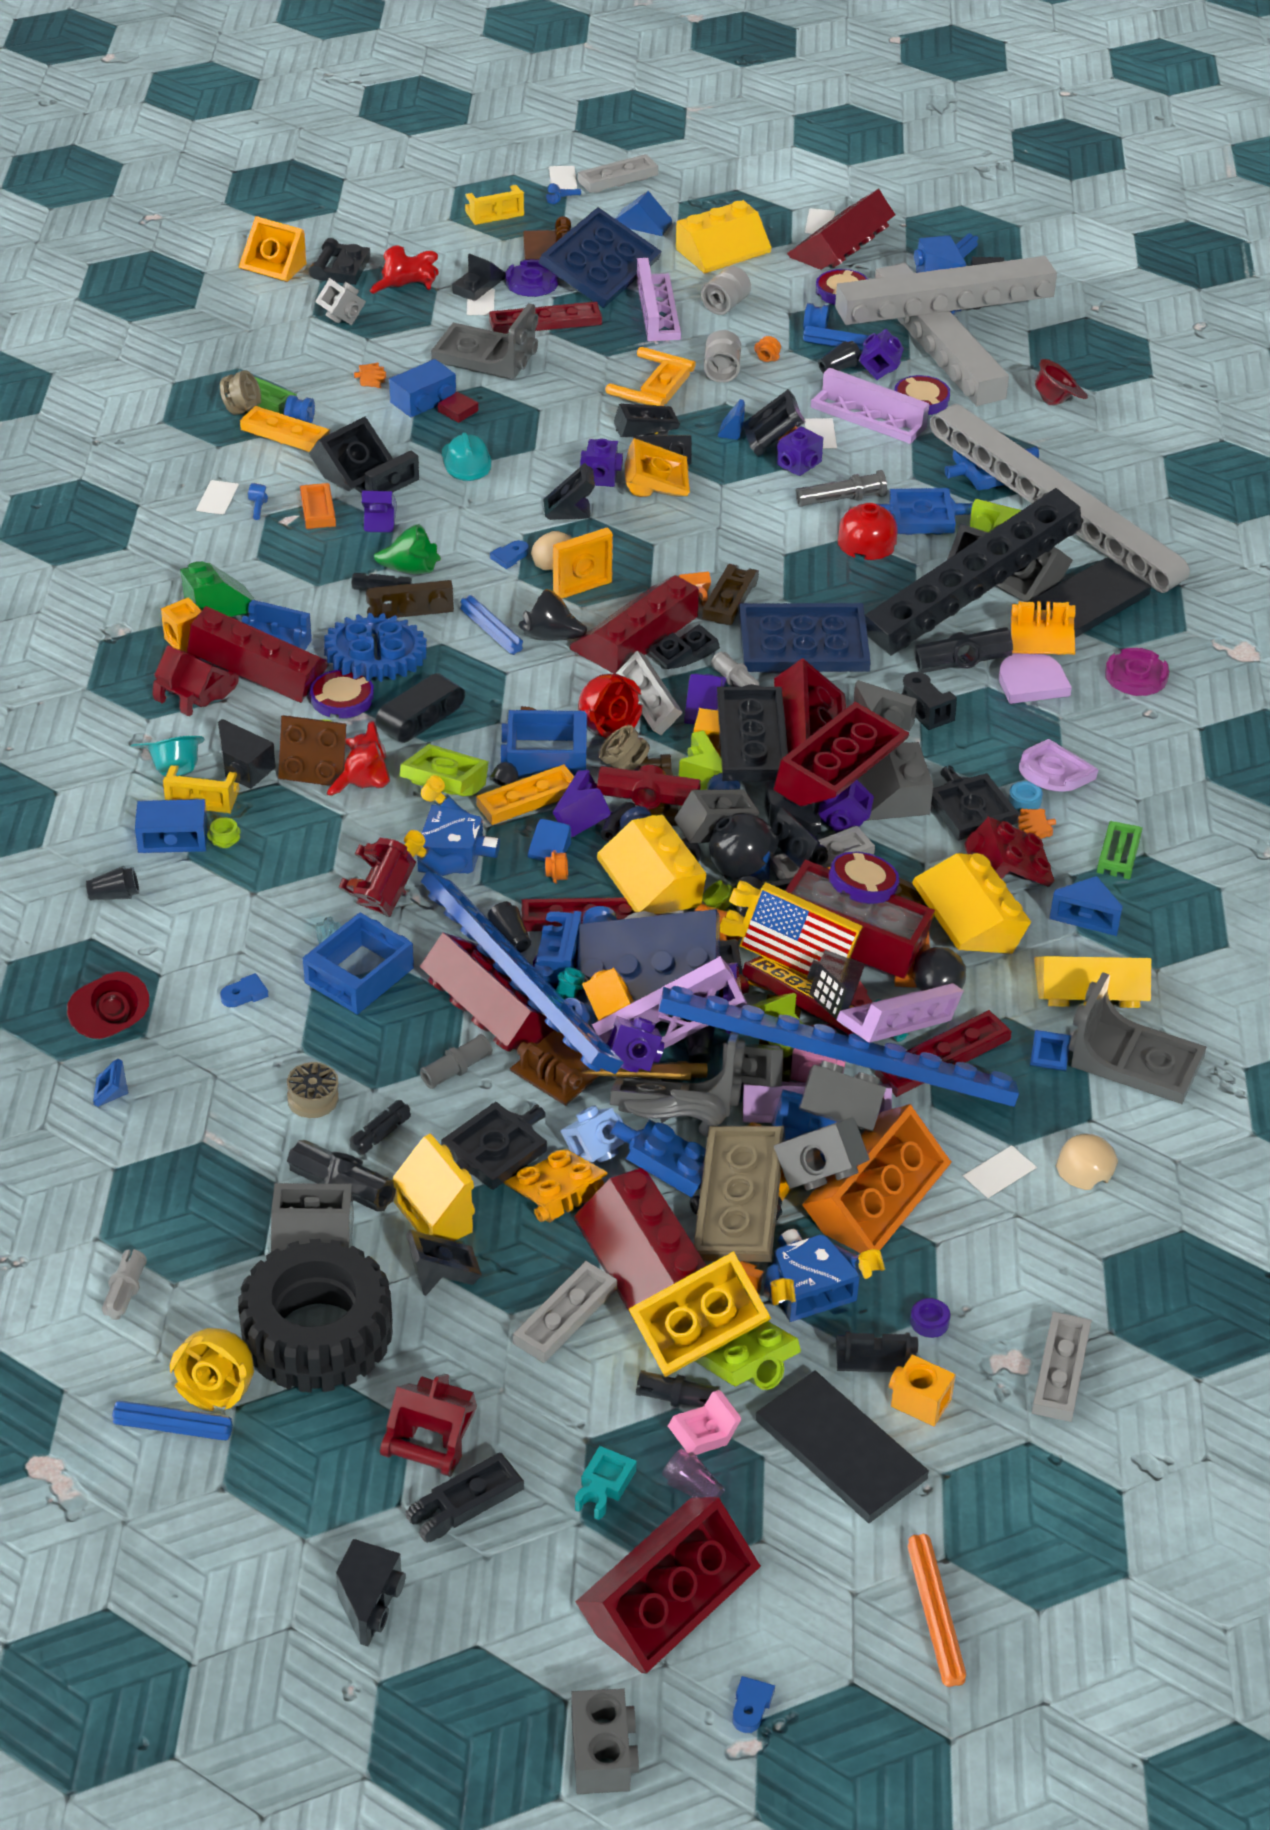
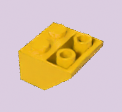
(435, 1191)

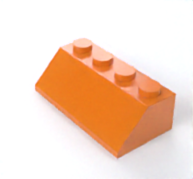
(875, 1202)

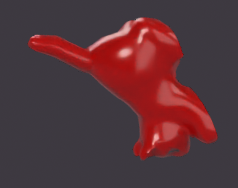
(403, 269)
(364, 763)

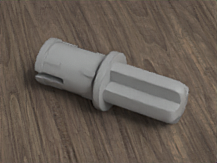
(735, 673)
(124, 1284)

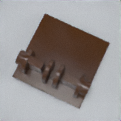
(540, 240)
(311, 750)
(553, 1068)

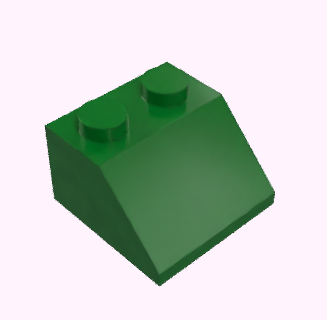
(215, 589)

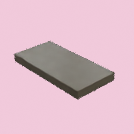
(739, 1193)

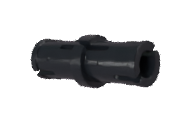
(674, 1390)

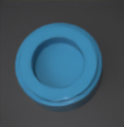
(1025, 795)

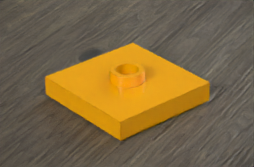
(582, 563)

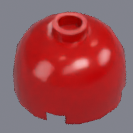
(868, 531)
(610, 703)

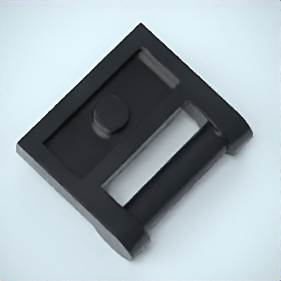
(348, 266)
(773, 422)

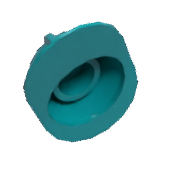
(466, 457)
(175, 751)

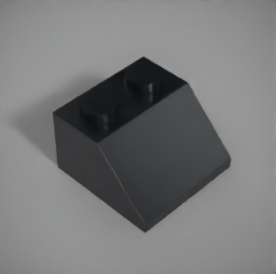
(349, 454)

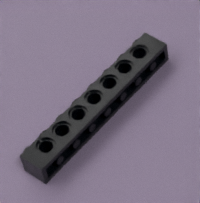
(973, 571)

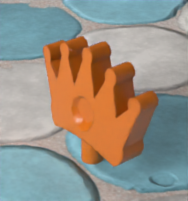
(371, 375)
(1035, 822)

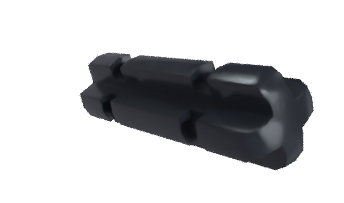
(361, 581)
(380, 1127)

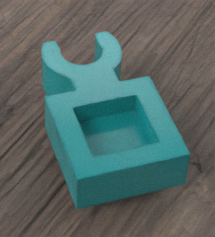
(603, 1478)

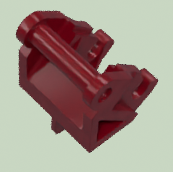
(191, 679)
(387, 877)
(433, 1407)

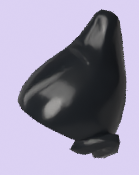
(551, 620)

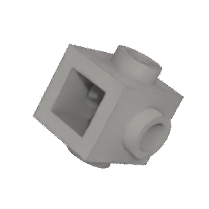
(340, 301)

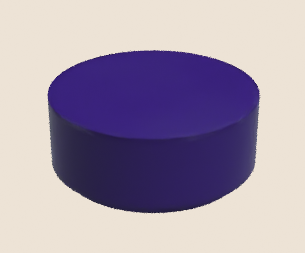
(930, 1317)

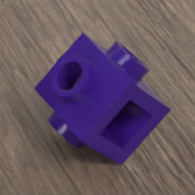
(881, 354)
(800, 451)
(604, 460)
(848, 808)
(627, 1034)

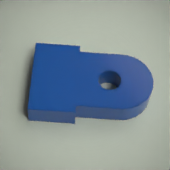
(510, 554)
(243, 991)
(751, 1697)

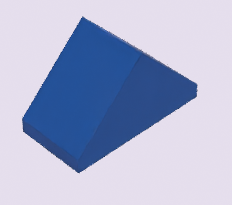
(645, 215)
(1087, 906)

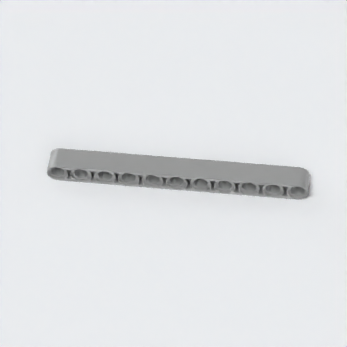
(1033, 479)

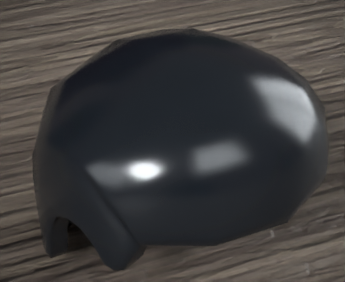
(938, 968)

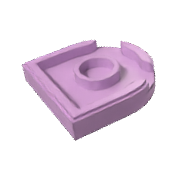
(1032, 678)
(1055, 767)

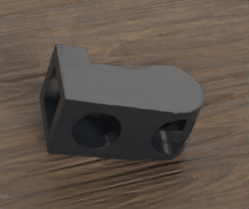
(932, 706)

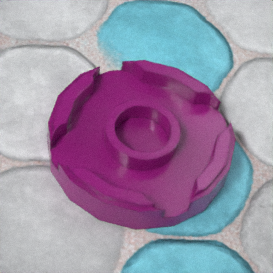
(1137, 672)

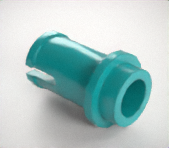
(570, 982)

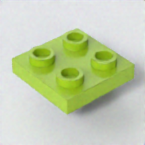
(753, 1357)

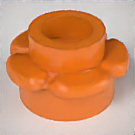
(768, 349)
(557, 866)

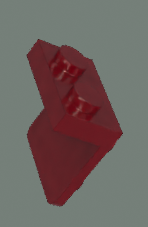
(1011, 851)

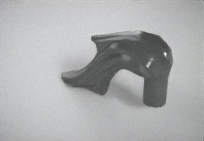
(682, 1103)

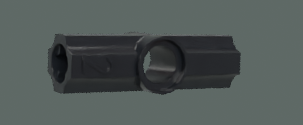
(982, 647)
(341, 1168)

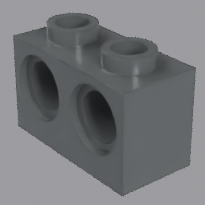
(603, 1740)

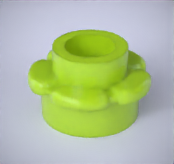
(224, 832)
(718, 895)

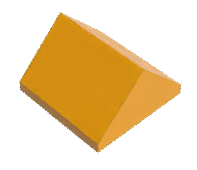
(274, 250)

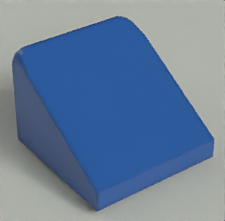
(733, 422)
(549, 837)
(1050, 1050)

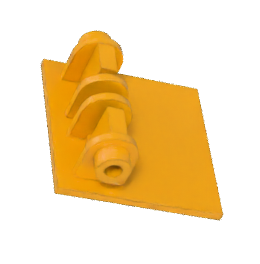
(1043, 630)
(558, 1183)

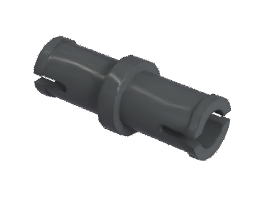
(456, 1061)

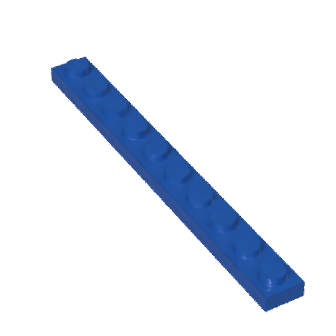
(524, 976)
(851, 1049)

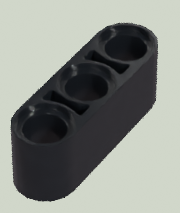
(420, 707)

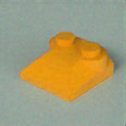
(655, 470)

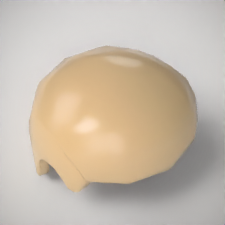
(543, 549)
(1086, 1161)

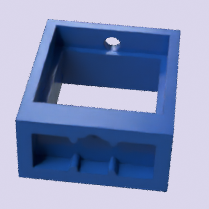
(544, 726)
(346, 989)

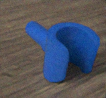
(555, 198)
(257, 493)

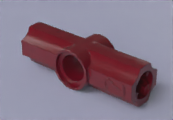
(646, 786)

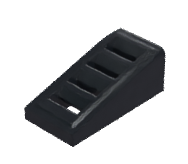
(644, 419)

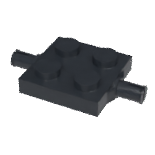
(968, 802)
(497, 1143)

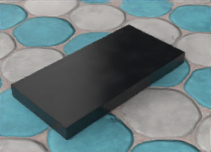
(1096, 593)
(751, 732)
(842, 1446)

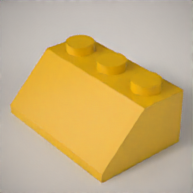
(722, 236)
(653, 867)
(973, 904)
(1069, 977)
(699, 1314)

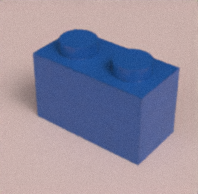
(422, 387)
(171, 826)

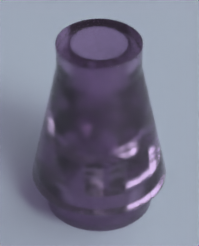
(691, 1476)

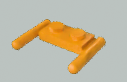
(663, 381)

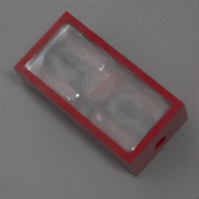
(890, 931)

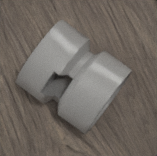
(726, 290)
(722, 356)

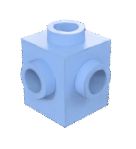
(591, 1134)

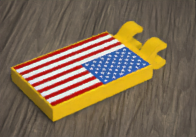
(787, 927)

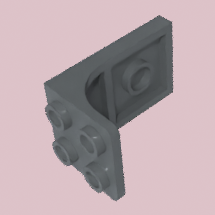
(490, 350)
(1131, 1052)
(723, 1085)

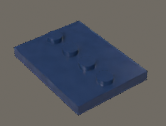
(599, 257)
(824, 634)
(649, 949)

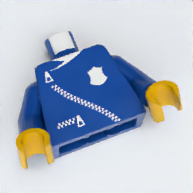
(450, 835)
(816, 1274)

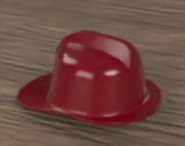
(1056, 384)
(108, 1005)

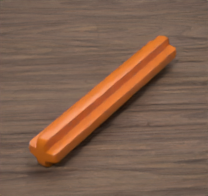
(936, 1610)

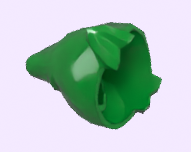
(410, 553)

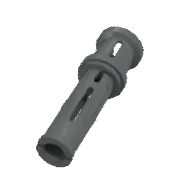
(855, 488)

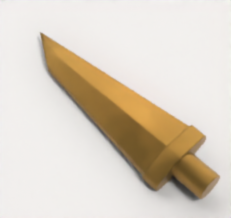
(670, 1070)

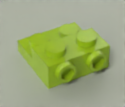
(460, 772)

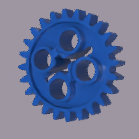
(352, 647)

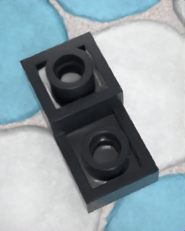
(684, 650)

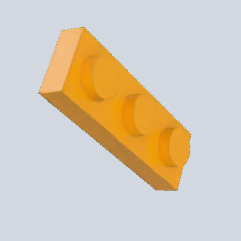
(282, 428)
(524, 795)

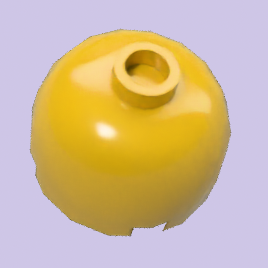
(212, 1368)

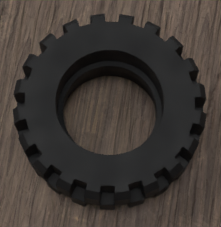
(324, 1353)

